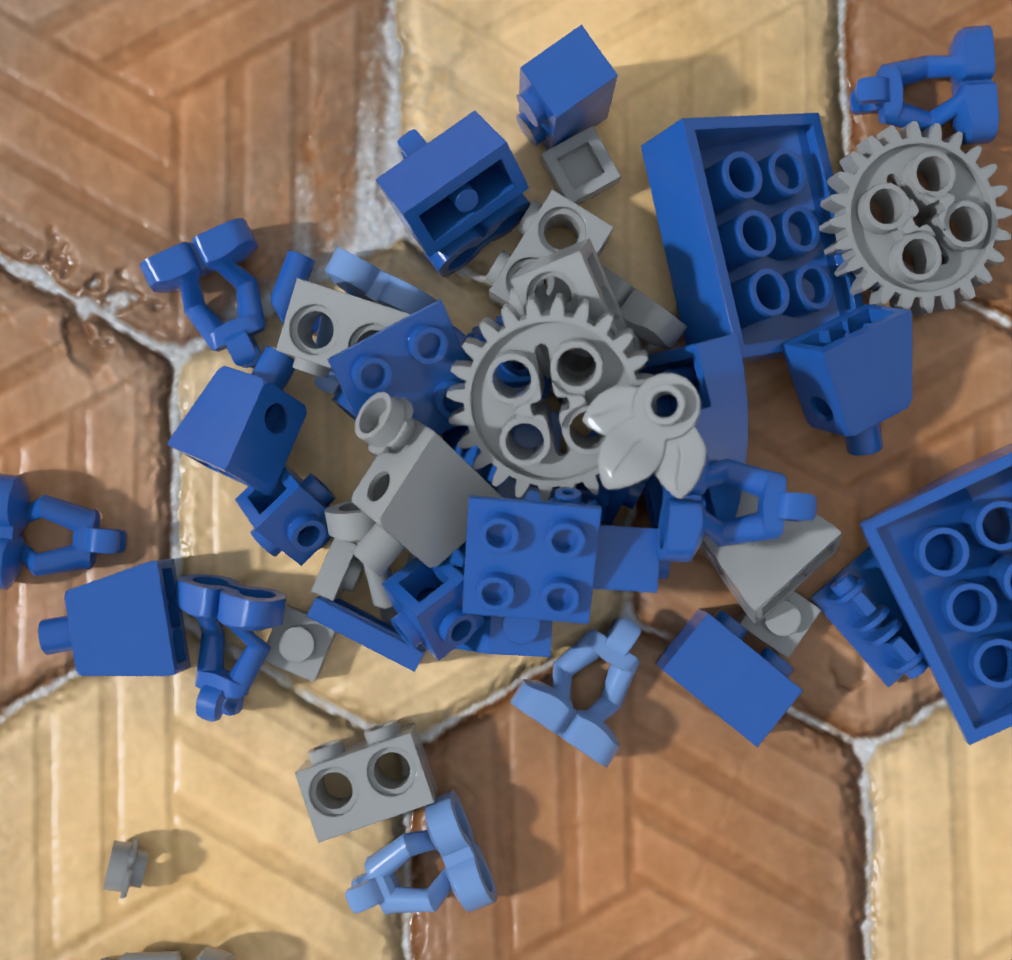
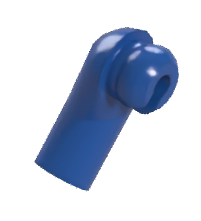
(293, 267)

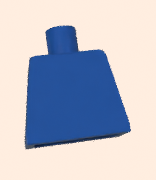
(854, 373)
(244, 423)
(122, 624)

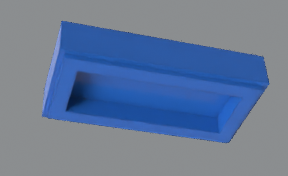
(365, 630)

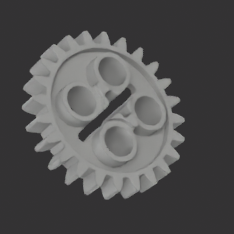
(955, 192)
(495, 408)

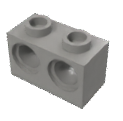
(533, 246)
(586, 278)
(351, 318)
(374, 794)

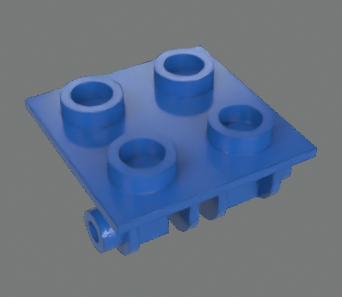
(406, 361)
(531, 557)
(870, 619)

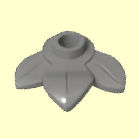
(642, 442)

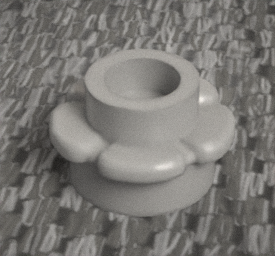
(385, 423)
(125, 867)

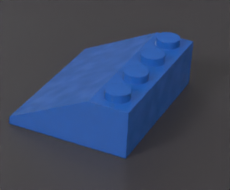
(744, 225)
(952, 578)

